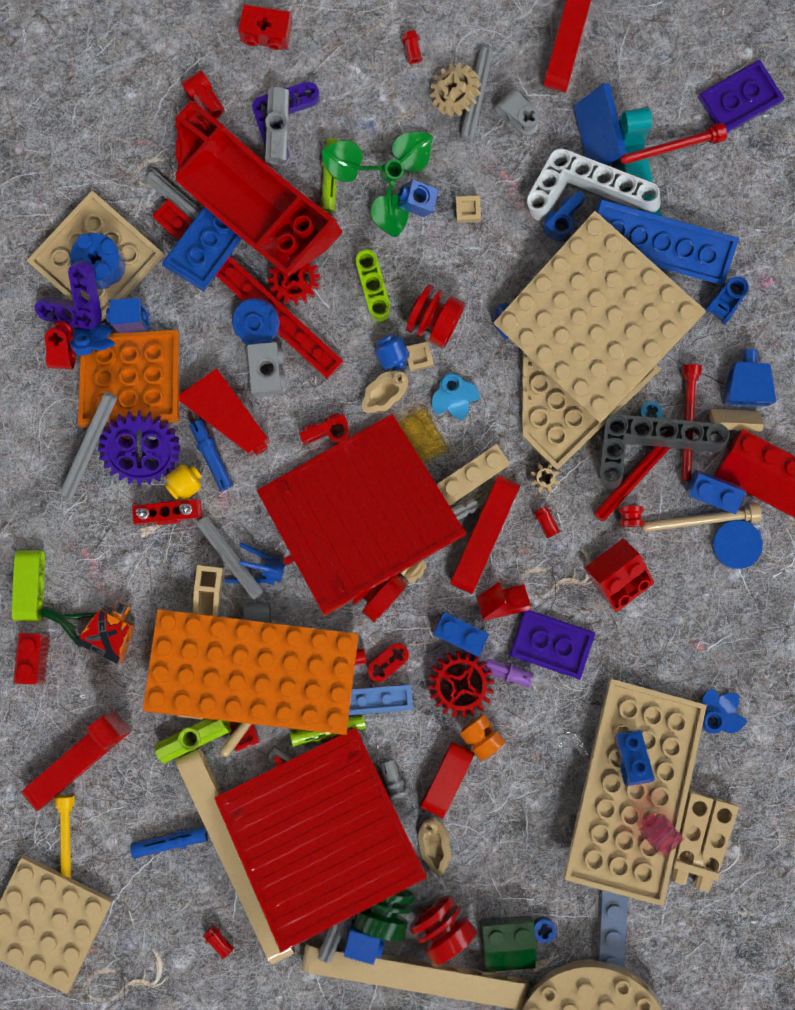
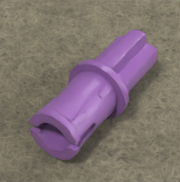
(509, 672)

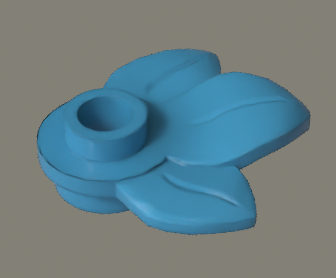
(454, 400)

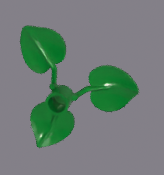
(413, 155)

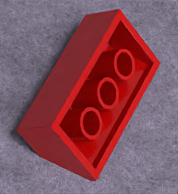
(761, 470)

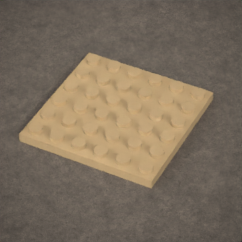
(599, 317)

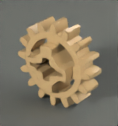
(455, 89)

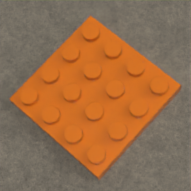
(138, 370)

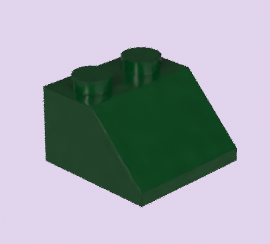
(509, 943)

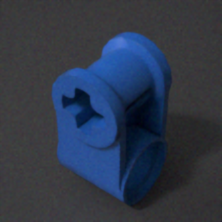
(726, 302)

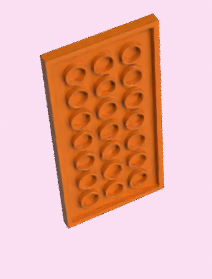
(251, 672)

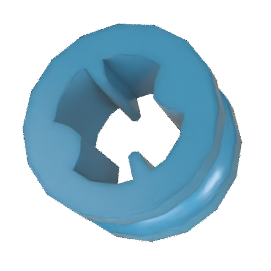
(659, 412)

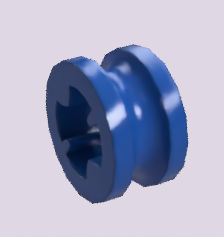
(550, 933)

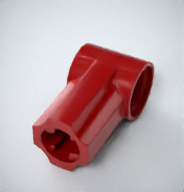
(200, 91)

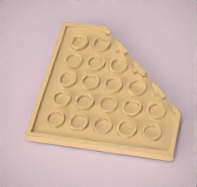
(553, 419)

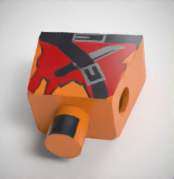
(108, 633)

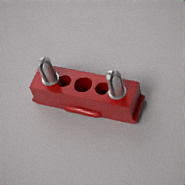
(189, 511)

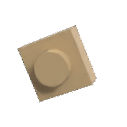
(468, 209)
(419, 357)

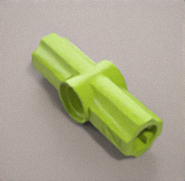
(180, 744)

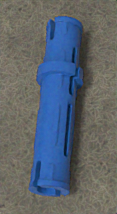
(210, 454)
(180, 840)

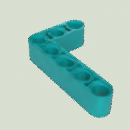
(635, 129)

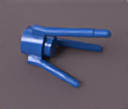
(271, 570)

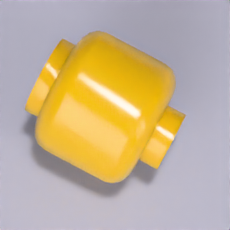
(183, 482)

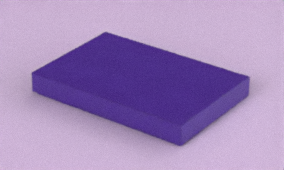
(741, 96)
(552, 644)

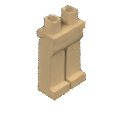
(706, 834)

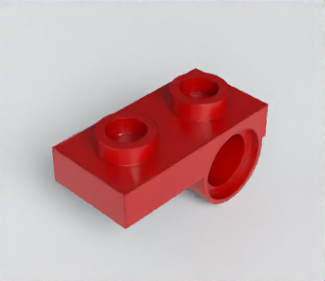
(315, 432)

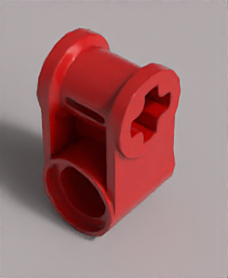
(58, 349)

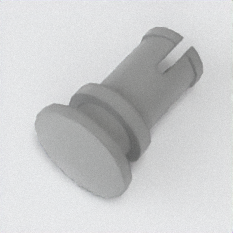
(393, 780)

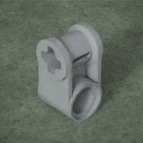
(515, 110)

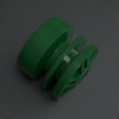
(384, 919)

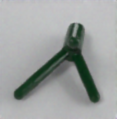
(62, 620)

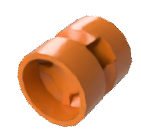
(482, 737)

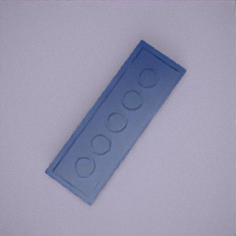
(673, 243)

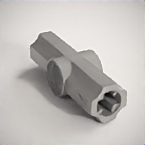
(277, 138)

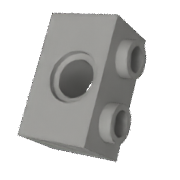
(258, 357)

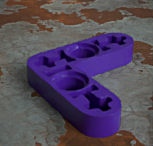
(294, 107)
(81, 278)

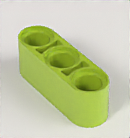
(368, 275)
(28, 585)

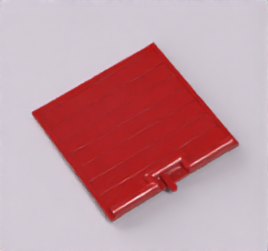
(360, 514)
(319, 839)

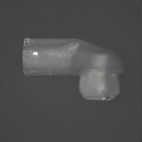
(572, 740)

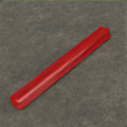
(631, 480)

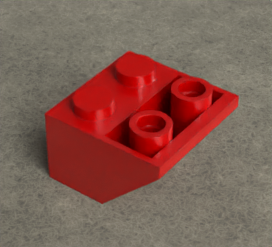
(619, 574)

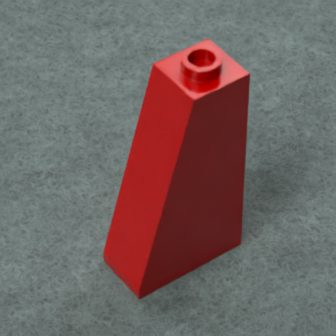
(221, 408)

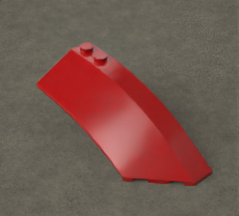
(249, 193)

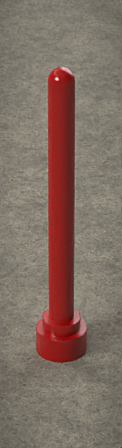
(714, 134)
(691, 374)

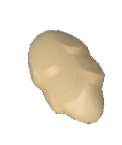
(384, 392)
(434, 845)

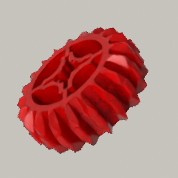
(449, 703)

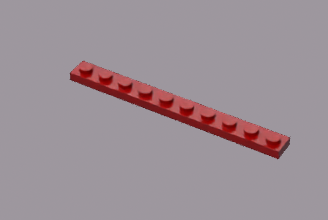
(246, 287)

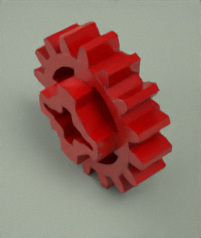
(300, 286)

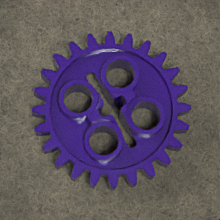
(115, 447)

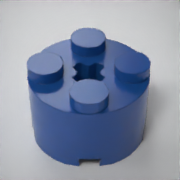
(95, 247)

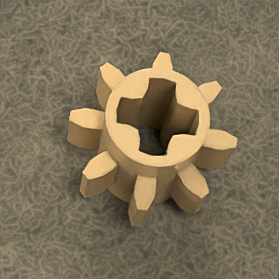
(542, 485)

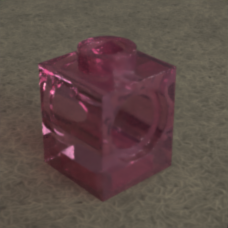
(660, 833)

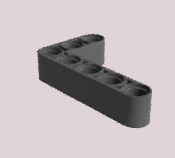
(654, 438)

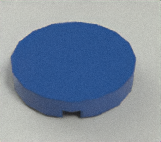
(256, 321)
(737, 544)

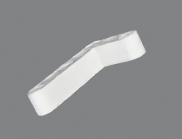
(591, 182)

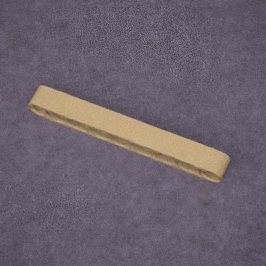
(202, 789)
(421, 977)

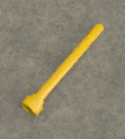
(64, 806)

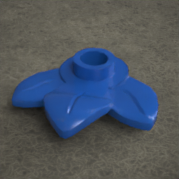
(86, 341)
(724, 711)

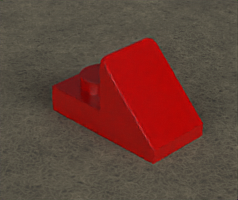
(503, 602)

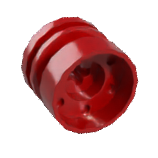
(435, 316)
(381, 597)
(446, 933)

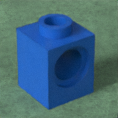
(426, 194)

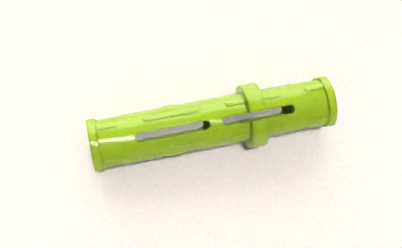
(329, 185)
(301, 737)

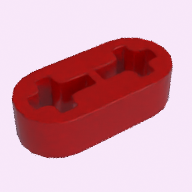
(392, 667)

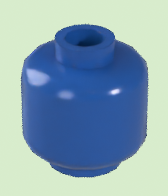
(391, 352)

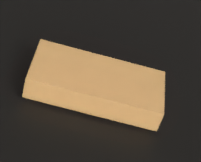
(737, 419)

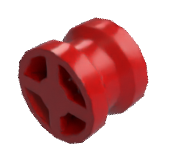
(631, 516)

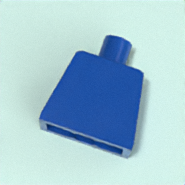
(750, 382)

